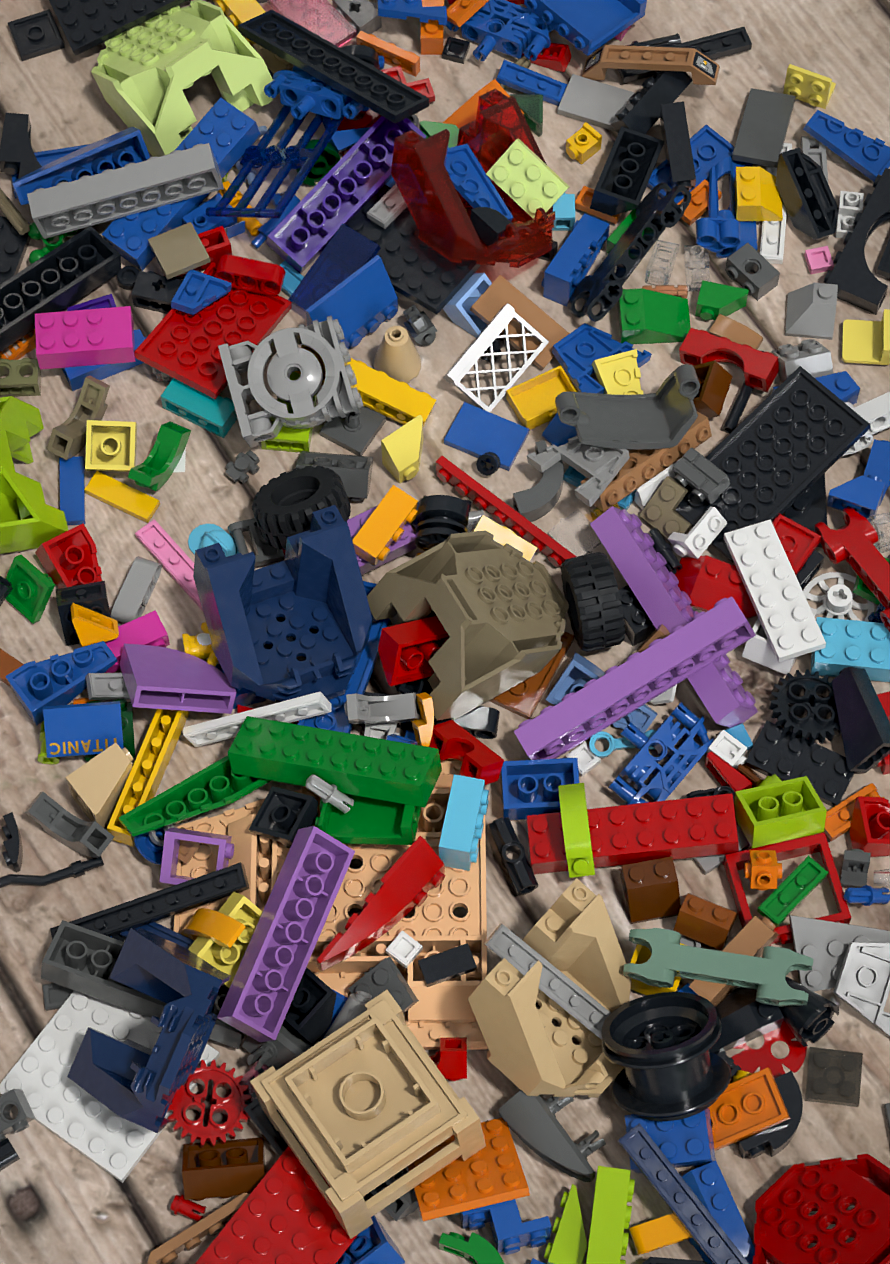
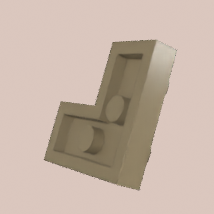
(660, 508)

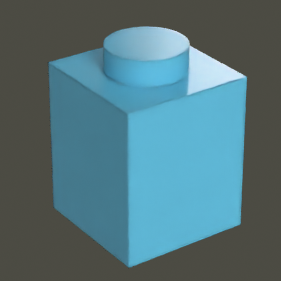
(564, 213)

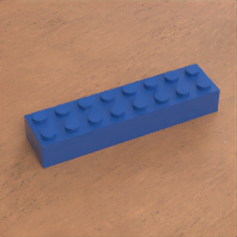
(229, 136)

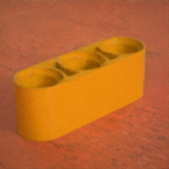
(658, 1234)

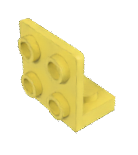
(808, 86)

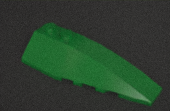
(193, 796)

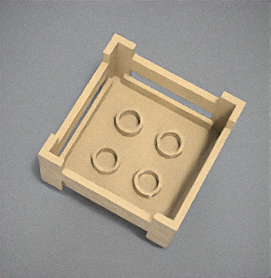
(366, 1110)

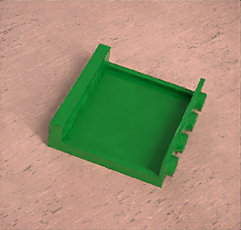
(370, 822)

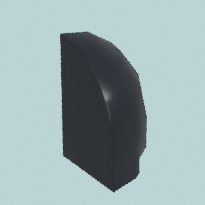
(488, 224)

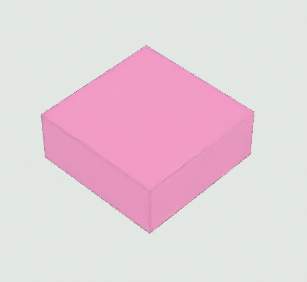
(819, 260)

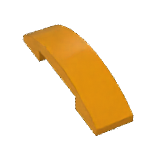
(214, 926)

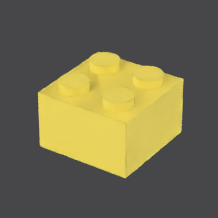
(110, 446)

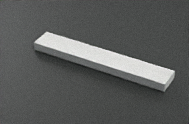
(774, 231)
(284, 711)

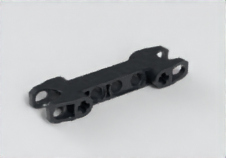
(606, 286)

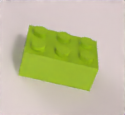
(779, 812)

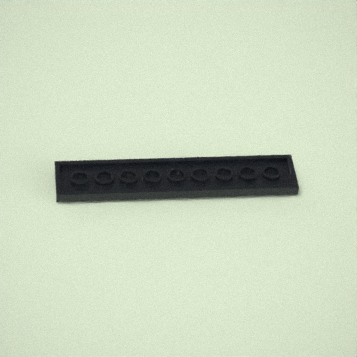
(334, 66)

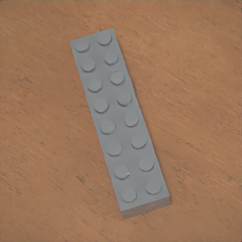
(125, 190)

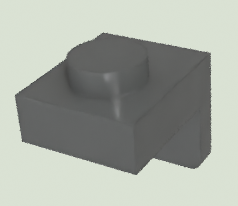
(855, 868)

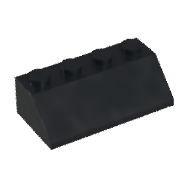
(626, 172)

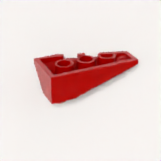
(70, 558)
(871, 826)

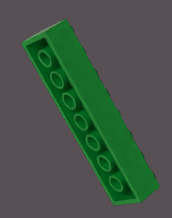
(350, 761)

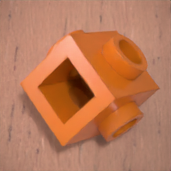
(763, 869)

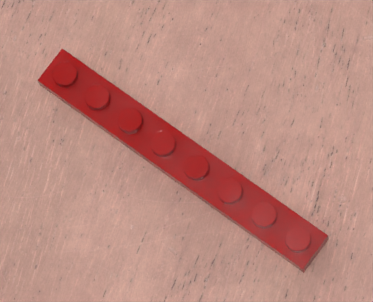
(501, 512)

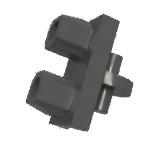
(419, 326)

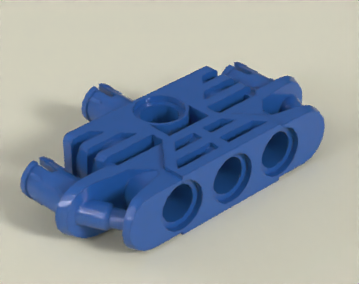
(506, 29)
(309, 94)
(674, 770)

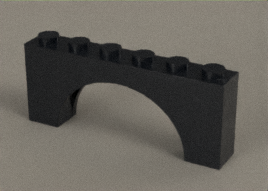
(851, 271)

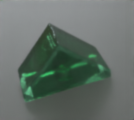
(533, 110)

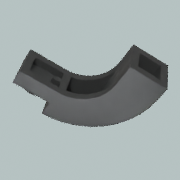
(543, 496)
(79, 835)

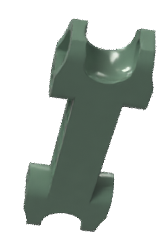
(720, 967)

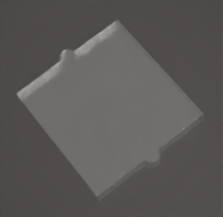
(575, 534)

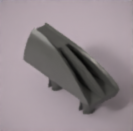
(277, 1053)
(539, 1129)

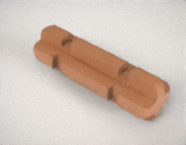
(679, 291)

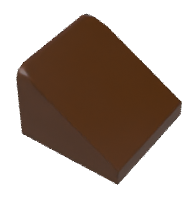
(754, 777)

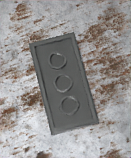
(763, 127)

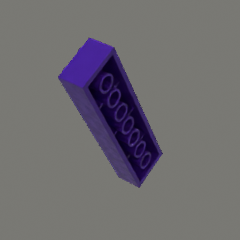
(338, 195)

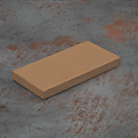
(503, 292)

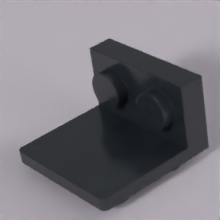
(90, 595)

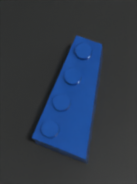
(574, 259)

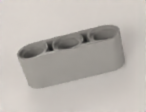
(136, 590)

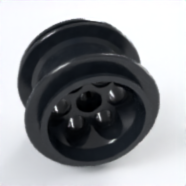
(665, 1055)

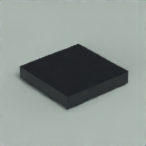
(36, 35)

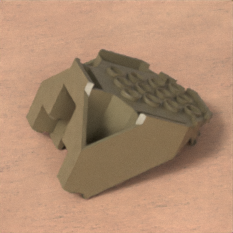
(492, 604)

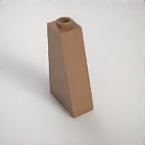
(749, 942)

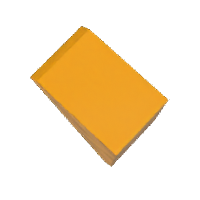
(93, 626)

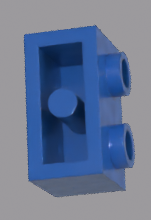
(202, 222)

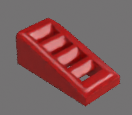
(558, 61)
(726, 774)

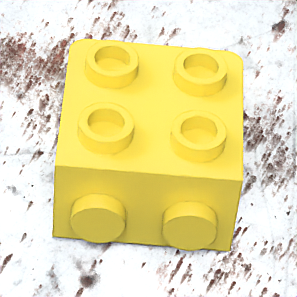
(867, 341)

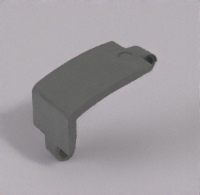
(634, 420)

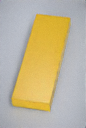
(122, 496)

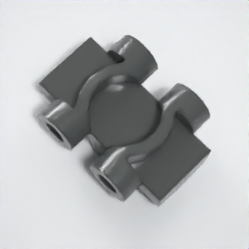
(243, 464)

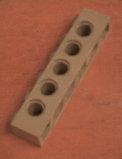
(648, 463)

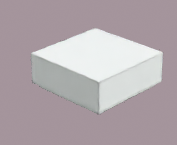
(586, 758)
(404, 949)

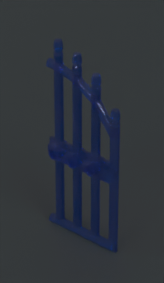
(275, 157)

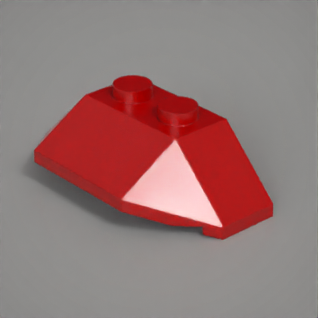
(710, 580)

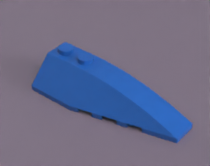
(90, 160)
(715, 1195)

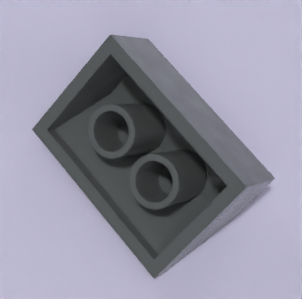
(353, 470)

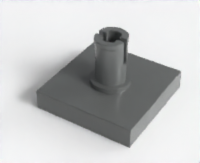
(355, 430)

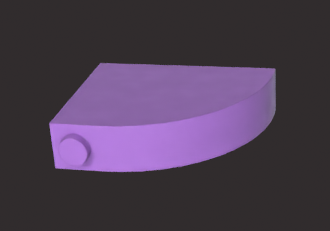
(174, 680)

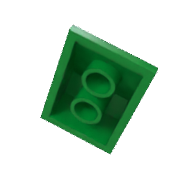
(652, 317)

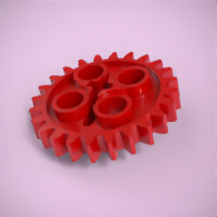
(230, 1106)

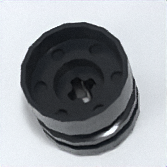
(439, 518)

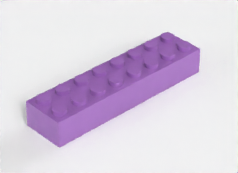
(286, 934)

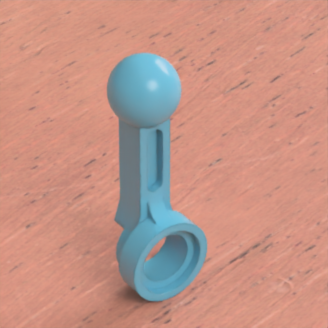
(615, 743)

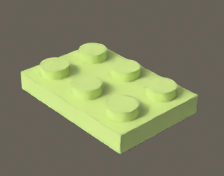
(527, 179)

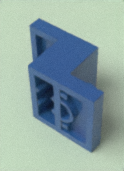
(507, 1227)

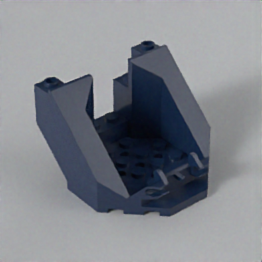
(310, 589)
(140, 1080)

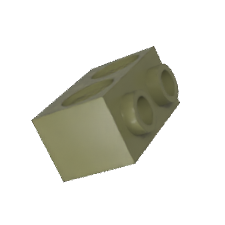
(15, 383)

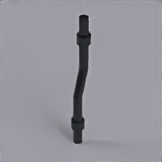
(77, 868)

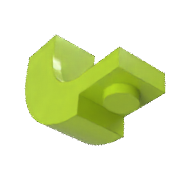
(576, 830)

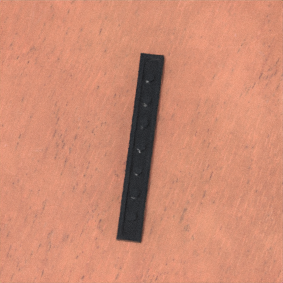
(165, 902)

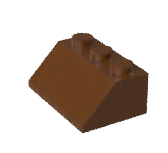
(223, 1169)

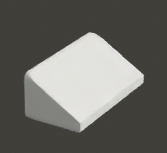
(647, 490)

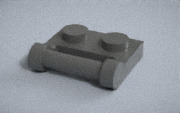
(264, 552)

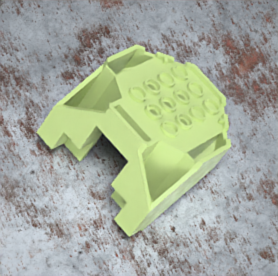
(156, 60)

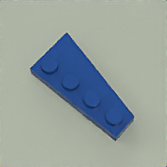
(858, 150)
(472, 180)

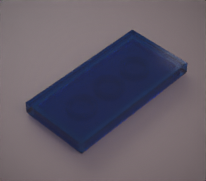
(339, 260)

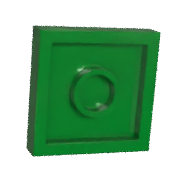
(30, 588)

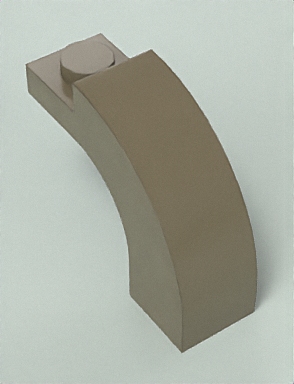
(70, 436)

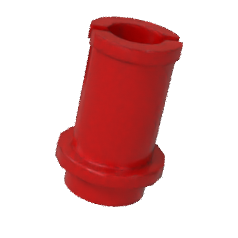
(186, 1208)

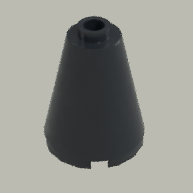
(809, 1020)

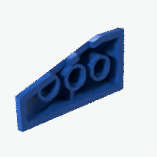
(372, 1247)

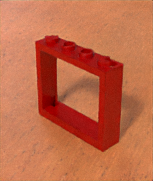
(787, 850)

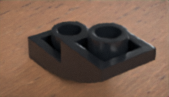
(13, 844)

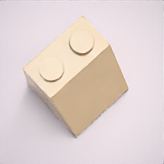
(100, 783)

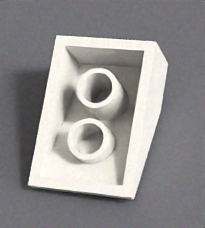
(760, 651)

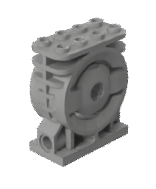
(334, 399)

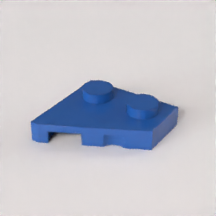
(198, 292)

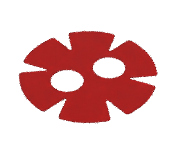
(751, 1058)

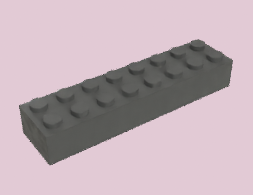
(84, 964)

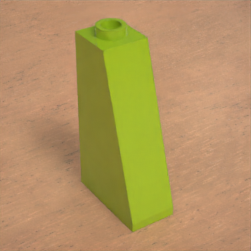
(288, 438)

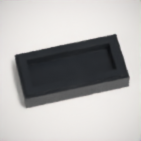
(447, 965)

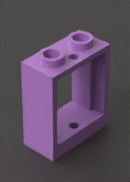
(171, 851)

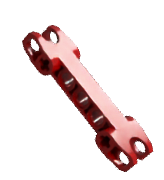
(857, 548)

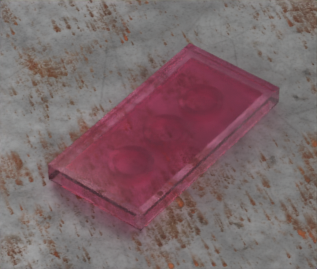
(318, 18)

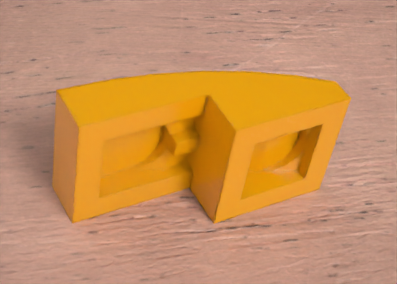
(424, 727)

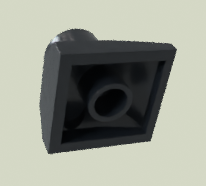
(284, 814)

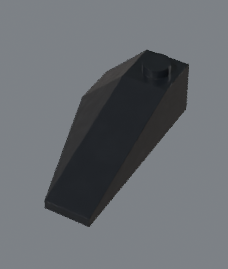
(744, 1019)

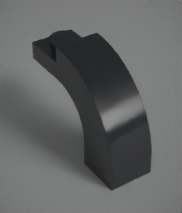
(779, 1135)

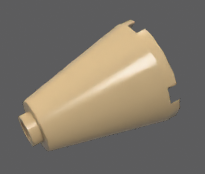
(398, 355)

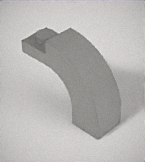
(381, 709)

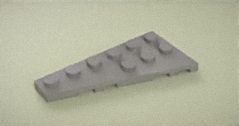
(828, 945)

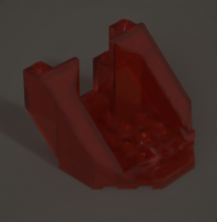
(443, 212)

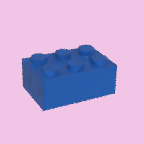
(532, 785)
(682, 1141)

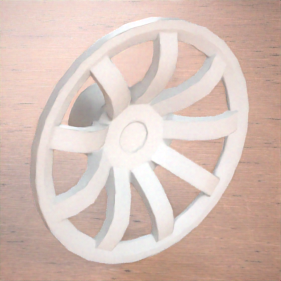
(838, 598)

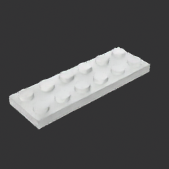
(774, 591)

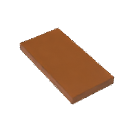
(526, 695)

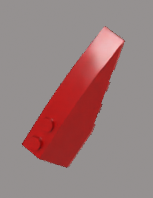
(401, 891)

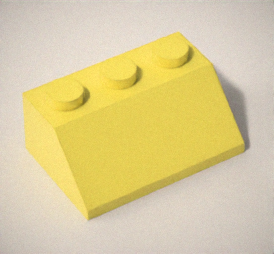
(224, 958)

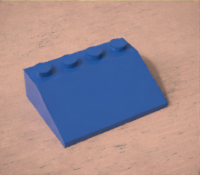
(358, 302)

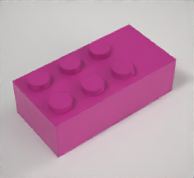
(84, 337)

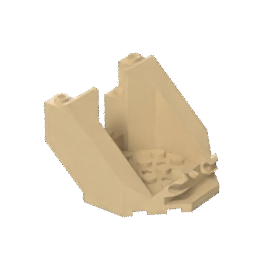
(521, 1038)

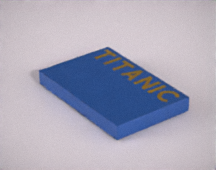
(82, 728)

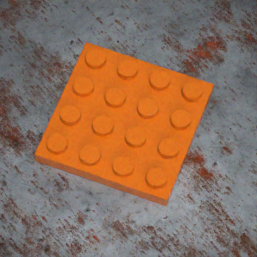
(480, 1181)

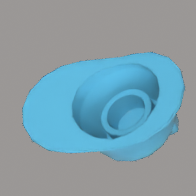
(210, 534)

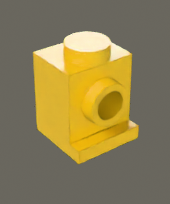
(583, 143)

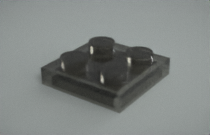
(833, 1077)

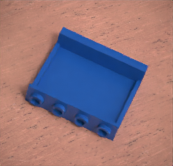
(588, 22)

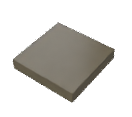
(179, 250)

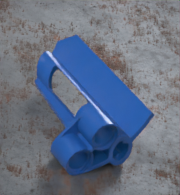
(721, 230)

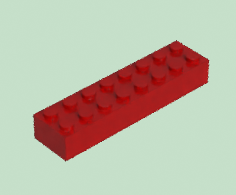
(640, 833)

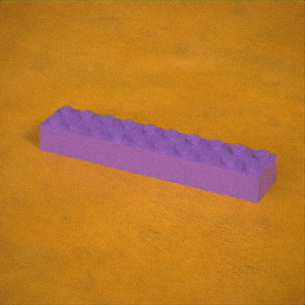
(666, 605)
(635, 681)

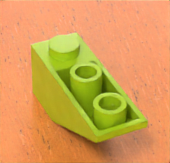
(570, 1238)

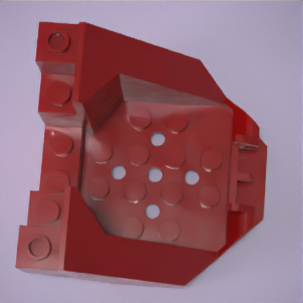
(786, 1229)

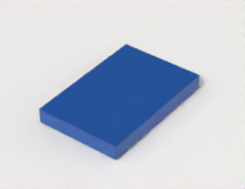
(482, 432)

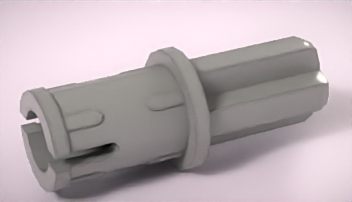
(329, 793)

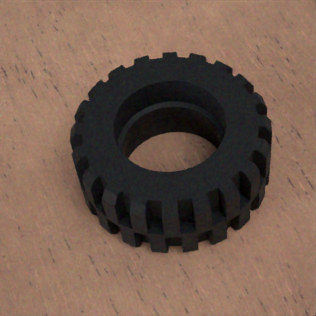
(288, 501)
(593, 601)

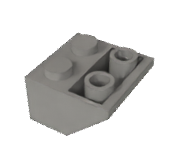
(809, 355)

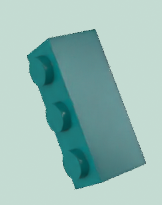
(211, 414)

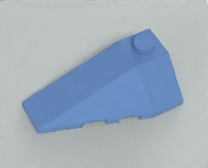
(581, 671)

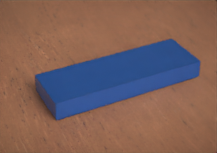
(531, 82)
(72, 489)

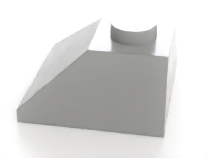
(812, 311)

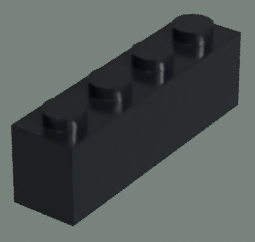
(646, 105)

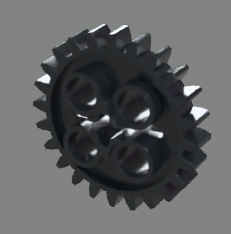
(806, 706)

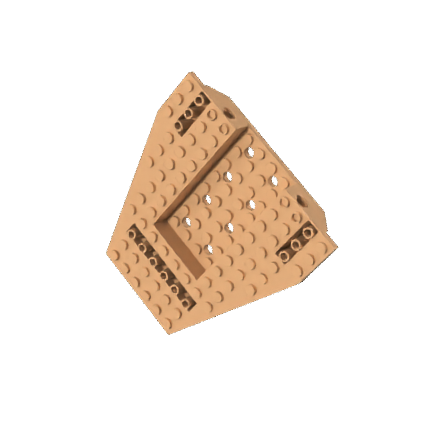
(441, 1008)

